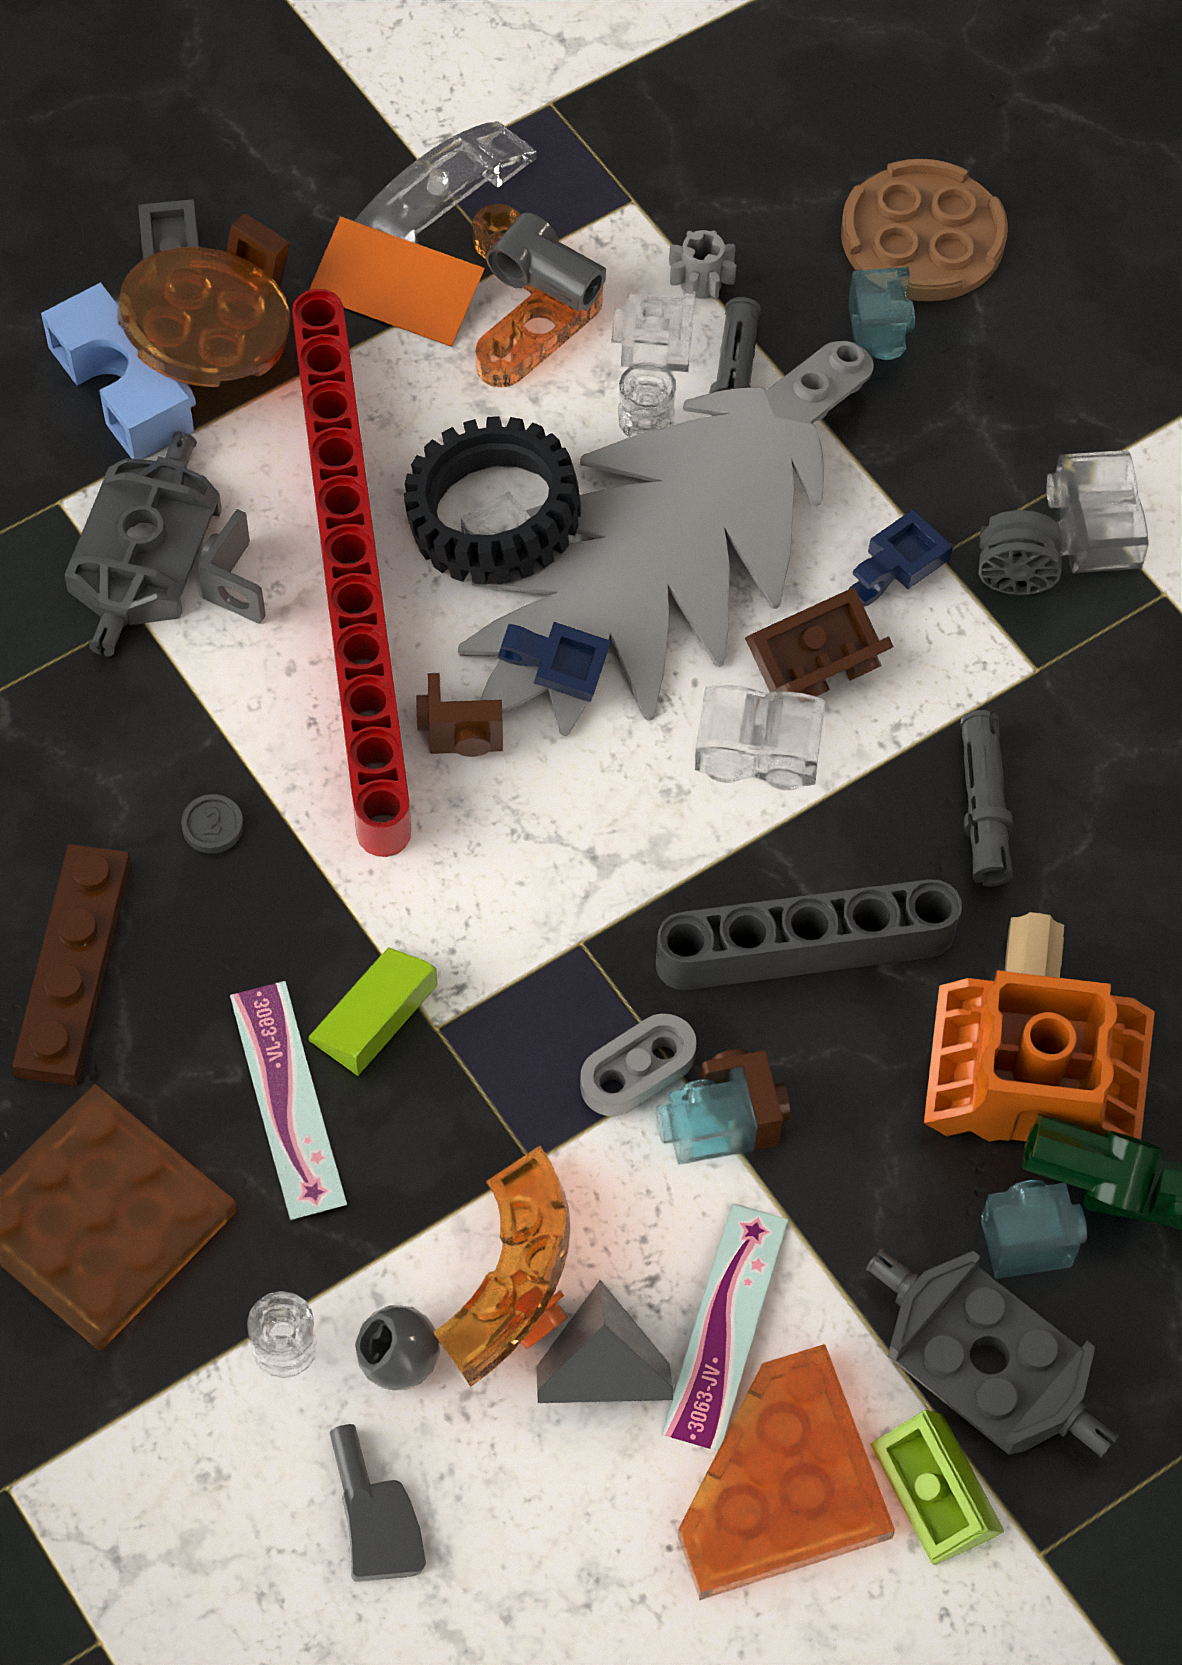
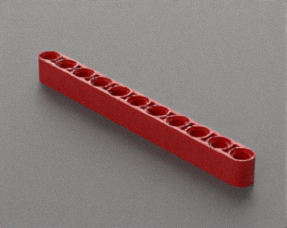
(327, 394)

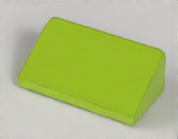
(375, 1009)
(936, 1486)

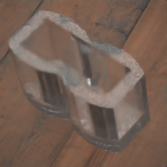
(1099, 511)
(759, 736)

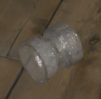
(646, 398)
(288, 1347)

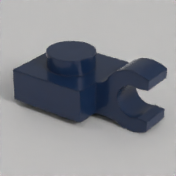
(903, 552)
(565, 660)

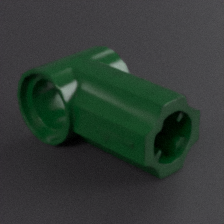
(1108, 1166)

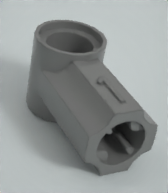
(535, 256)

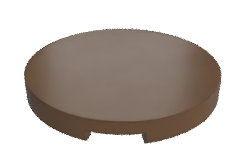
(926, 220)

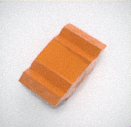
(1034, 1050)

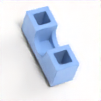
(142, 405)

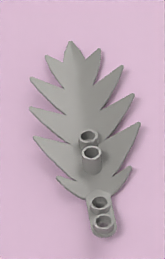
(670, 533)

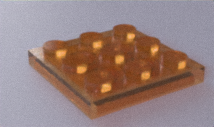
(103, 1216)

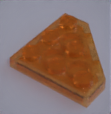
(784, 1482)

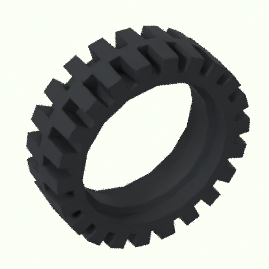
(477, 451)

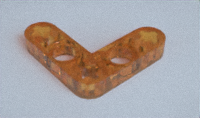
(499, 340)

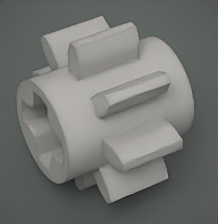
(702, 264)

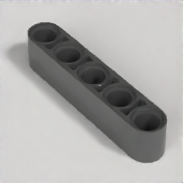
(786, 954)

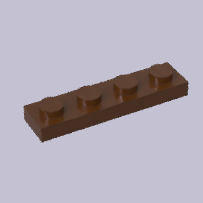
(71, 965)

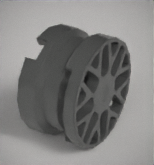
(1022, 549)

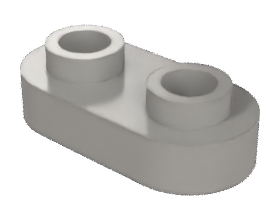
(632, 1063)

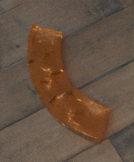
(527, 1273)

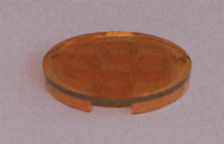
(203, 315)

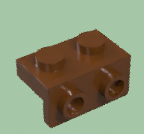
(818, 644)

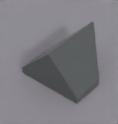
(603, 1358)

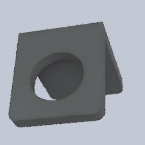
(215, 567)

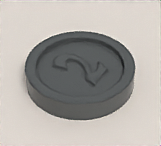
(212, 823)

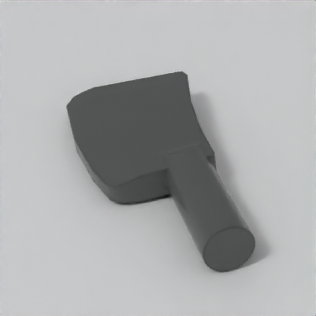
(379, 1517)

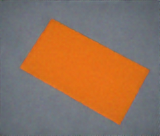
(397, 281)

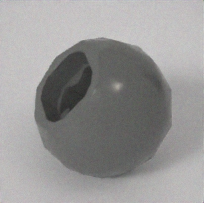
(397, 1347)

